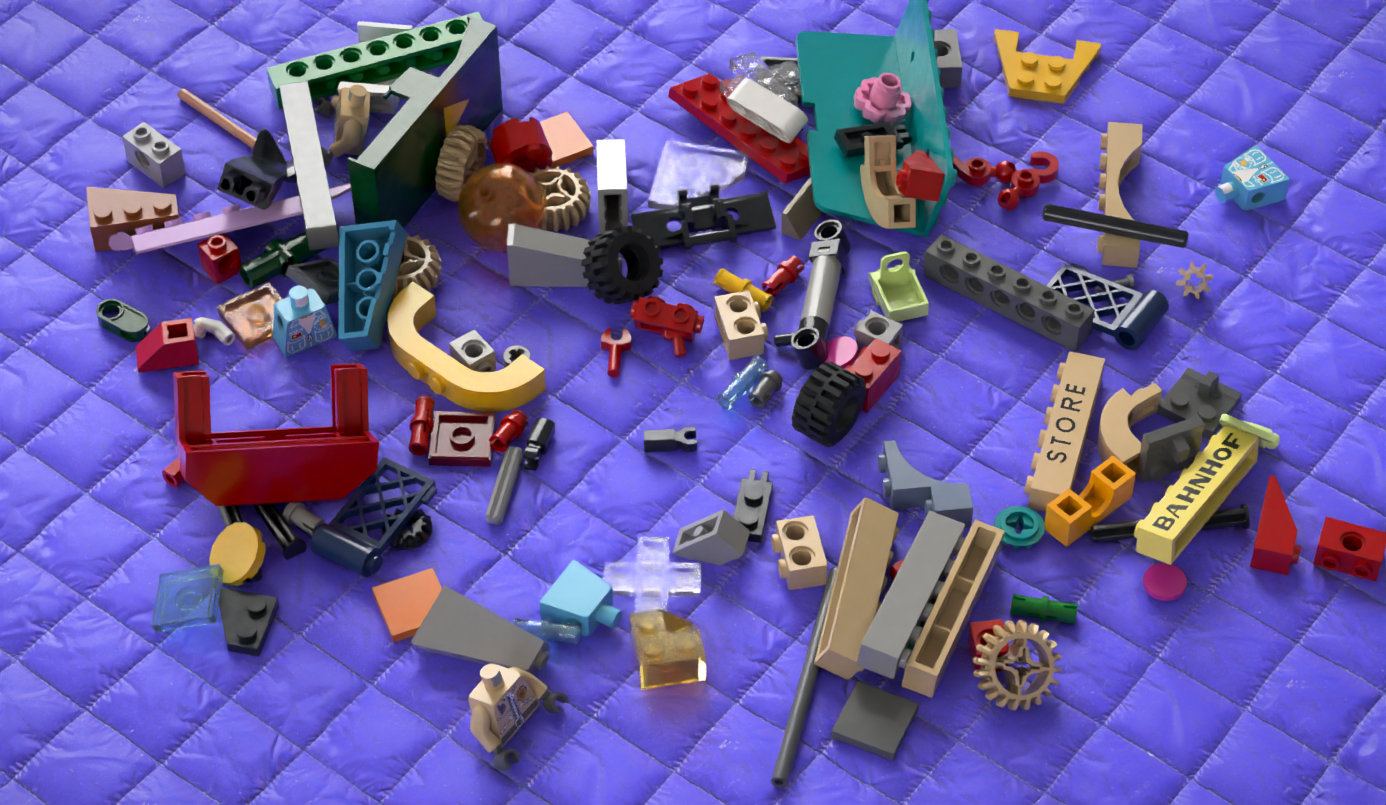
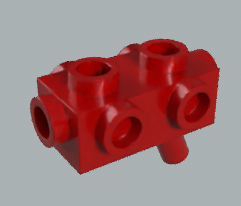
(671, 321)

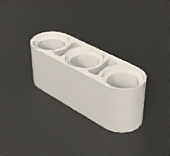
(767, 110)

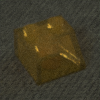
(666, 649)

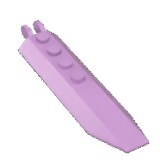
(205, 225)

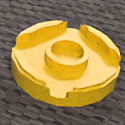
(238, 552)

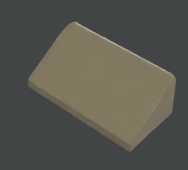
(800, 213)

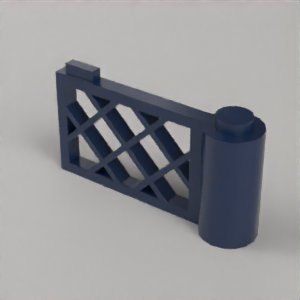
(1132, 320)
(357, 550)

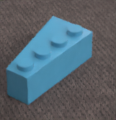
(367, 278)

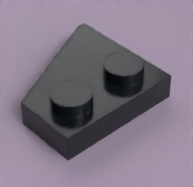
(246, 620)

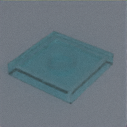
(187, 598)

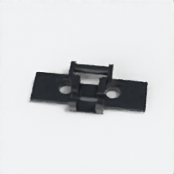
(704, 214)

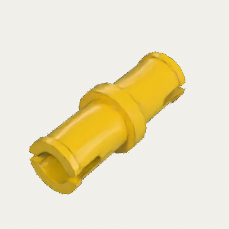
(735, 284)

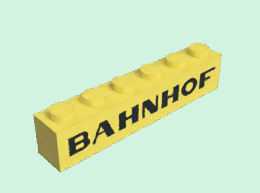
(1196, 494)

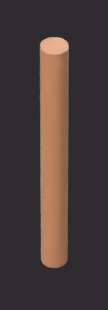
(217, 117)

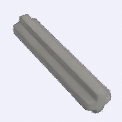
(504, 485)

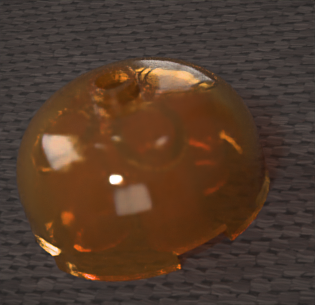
(496, 198)

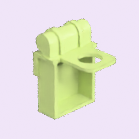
(898, 289)

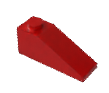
(920, 177)
(1276, 534)

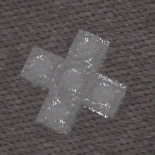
(776, 78)
(653, 576)

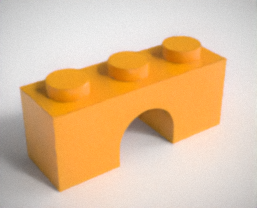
(1074, 514)

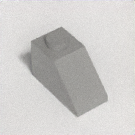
(712, 539)

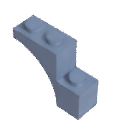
(912, 489)

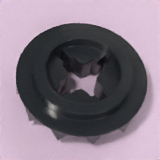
(421, 531)

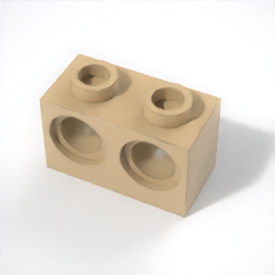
(740, 325)
(800, 553)

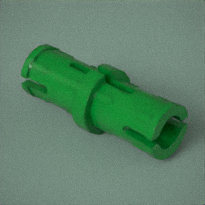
(1043, 609)

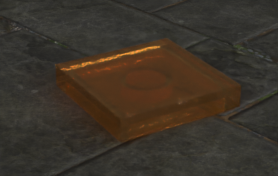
(251, 315)

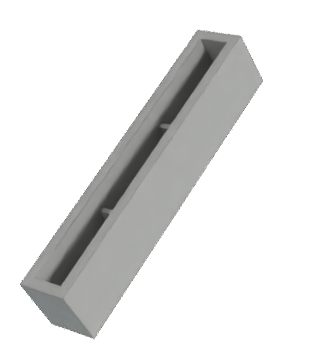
(911, 595)

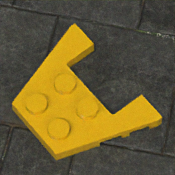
(1042, 76)

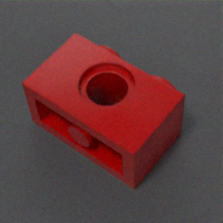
(1350, 549)

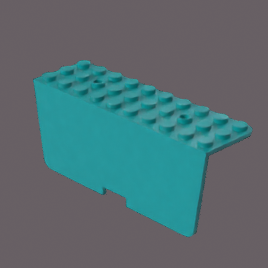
(831, 71)

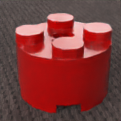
(521, 144)

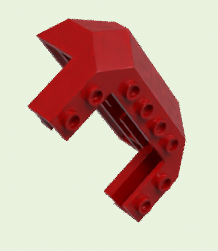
(276, 462)

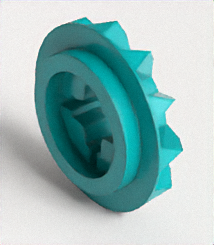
(1032, 526)

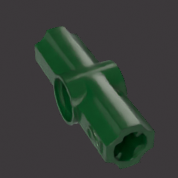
(276, 259)

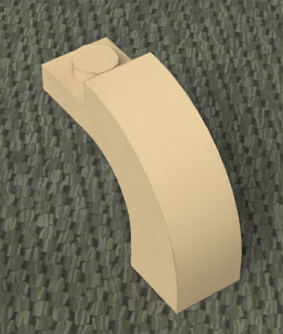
(879, 186)
(1118, 416)

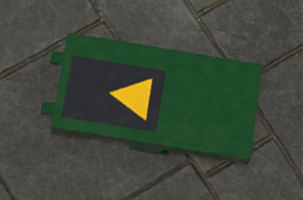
(400, 164)

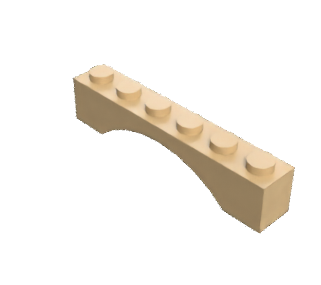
(1121, 155)

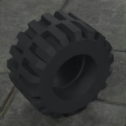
(603, 268)
(829, 404)

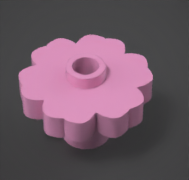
(882, 99)

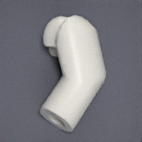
(215, 327)

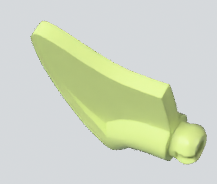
(1265, 435)

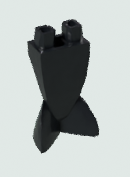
(258, 177)

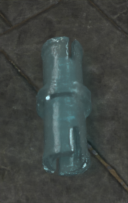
(742, 383)
(551, 631)

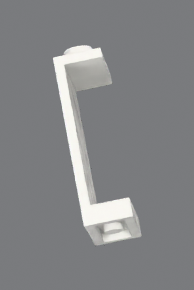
(370, 31)

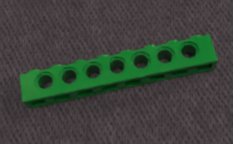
(373, 59)

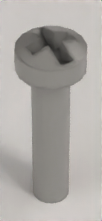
(1129, 280)

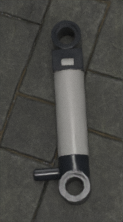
(828, 263)

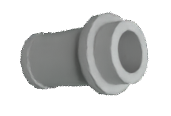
(304, 519)

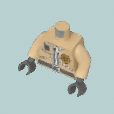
(350, 121)
(503, 705)

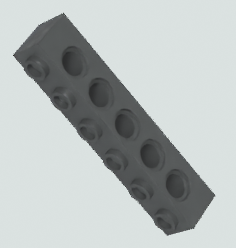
(1008, 292)

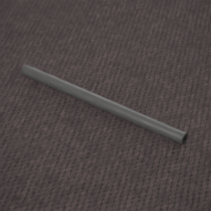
(802, 696)

